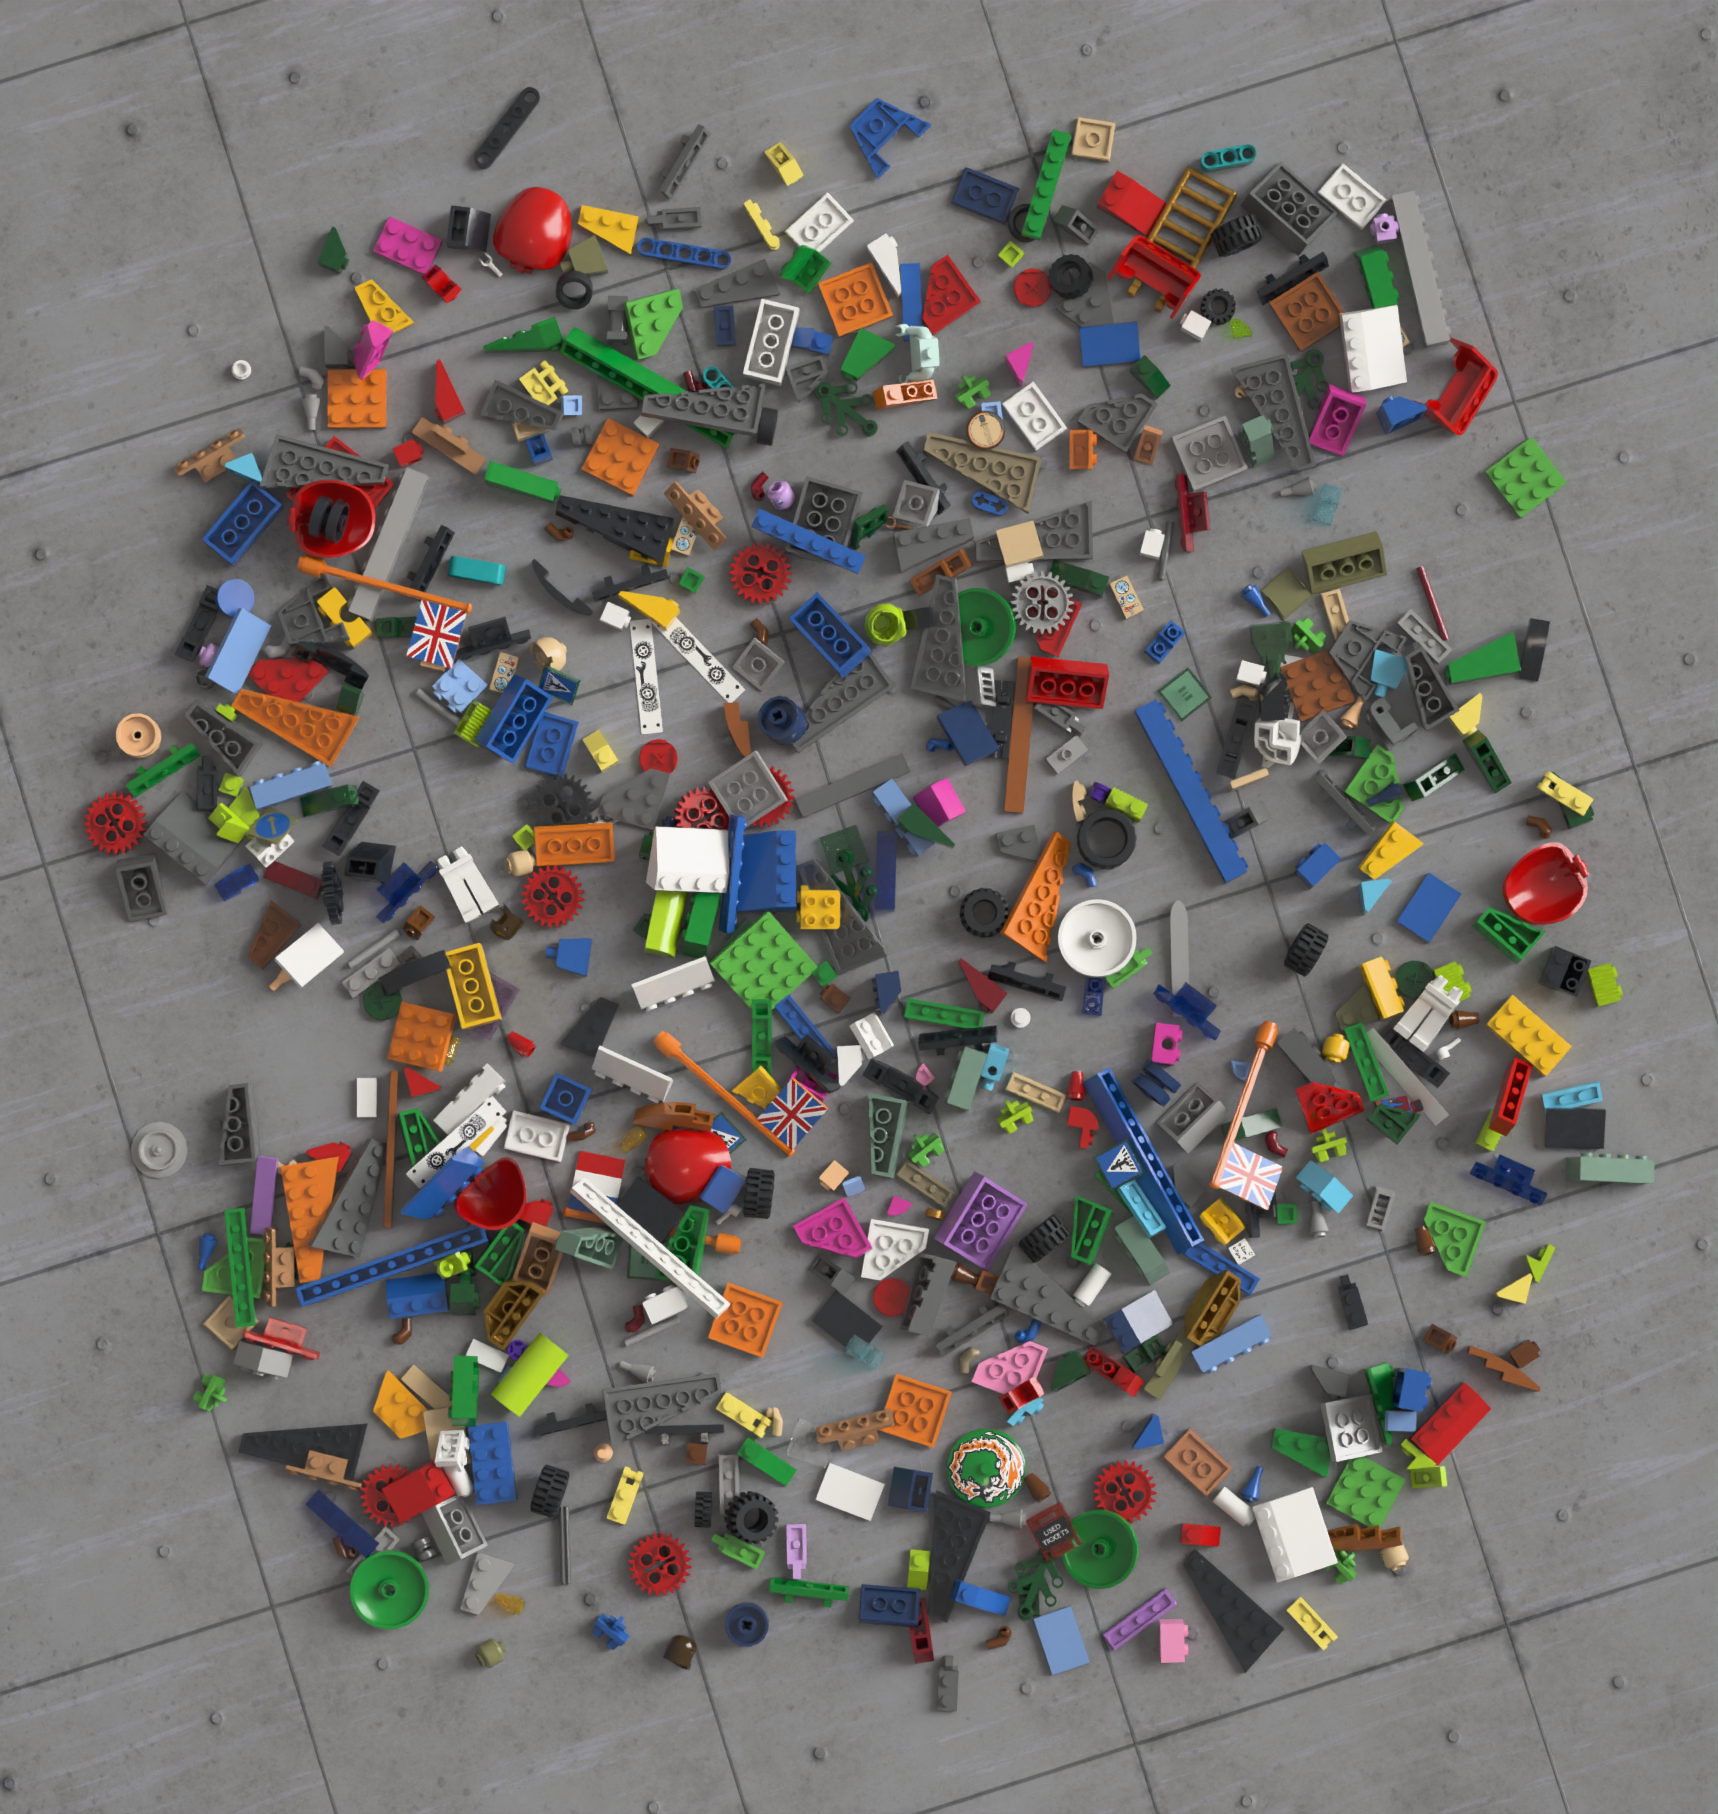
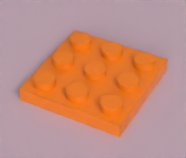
(855, 299)
(357, 401)
(620, 457)
(421, 1036)
(747, 1321)
(916, 1410)

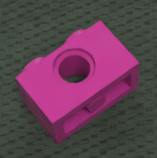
(1162, 1032)

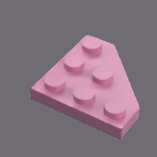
(1010, 1367)

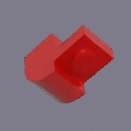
(441, 284)
(1084, 1120)
(1021, 1395)

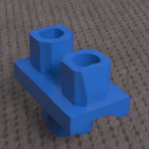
(612, 1628)

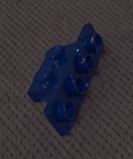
(401, 886)
(1190, 1005)
(1511, 1177)

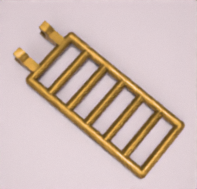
(1163, 221)

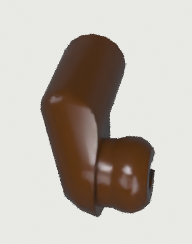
(559, 534)
(762, 631)
(1541, 824)
(583, 1134)
(405, 1333)
(344, 1550)
(1001, 1639)

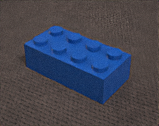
(243, 523)
(830, 635)
(513, 718)
(1411, 1389)
(492, 1463)

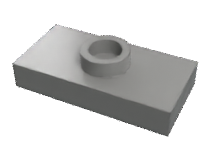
(1067, 754)

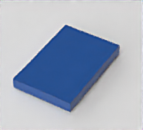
(1109, 343)
(551, 744)
(1428, 907)

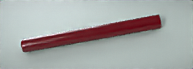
(1432, 603)

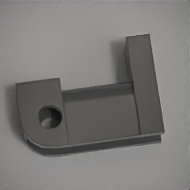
(617, 319)
(1385, 726)

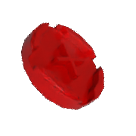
(1032, 287)
(658, 755)
(891, 1297)

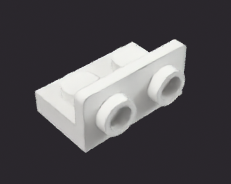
(266, 854)
(871, 1035)
(452, 1449)

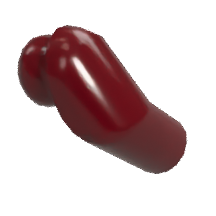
(692, 384)
(757, 486)
(1273, 1146)
(637, 1321)

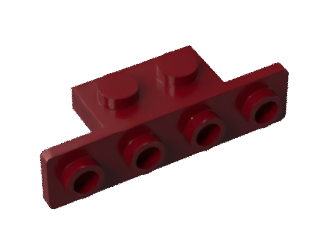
(1193, 512)

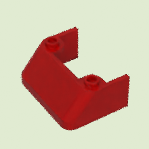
(1158, 270)
(1464, 392)

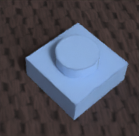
(571, 405)
(993, 407)

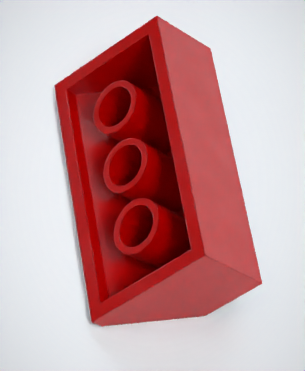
(1067, 682)
(1450, 1423)

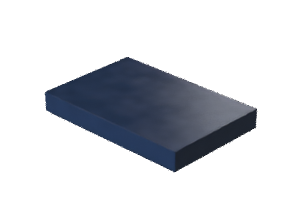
(985, 195)
(967, 733)
(889, 1605)

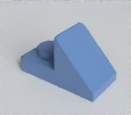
(1400, 1421)

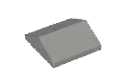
(917, 503)
(758, 664)
(1321, 736)

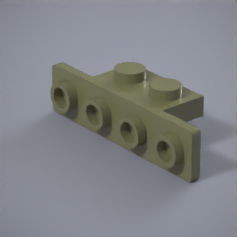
(1169, 1366)

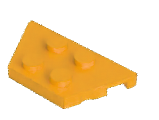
(399, 1408)

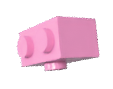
(1172, 1640)

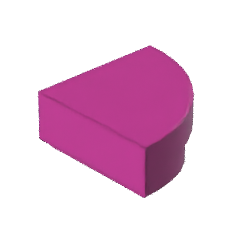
(898, 1206)
(558, 1379)

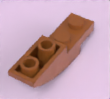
(667, 1114)

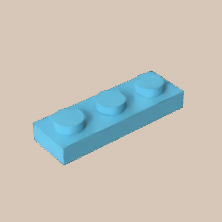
(1572, 1096)
(1141, 1208)

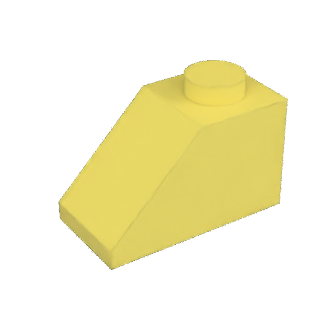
(784, 163)
(1468, 716)
(600, 751)

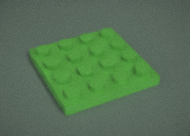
(763, 962)

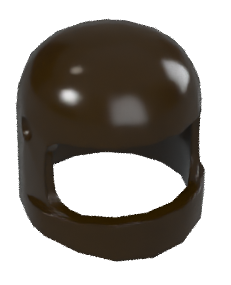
(507, 926)
(680, 1651)

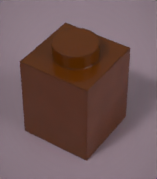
(1524, 1353)
(696, 1453)

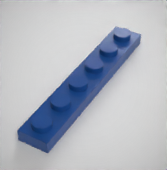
(808, 541)
(729, 899)

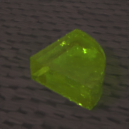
(1240, 329)

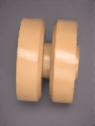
(141, 747)

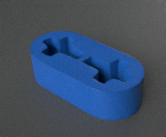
(987, 507)

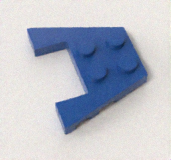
(877, 126)

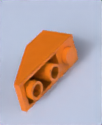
(904, 394)

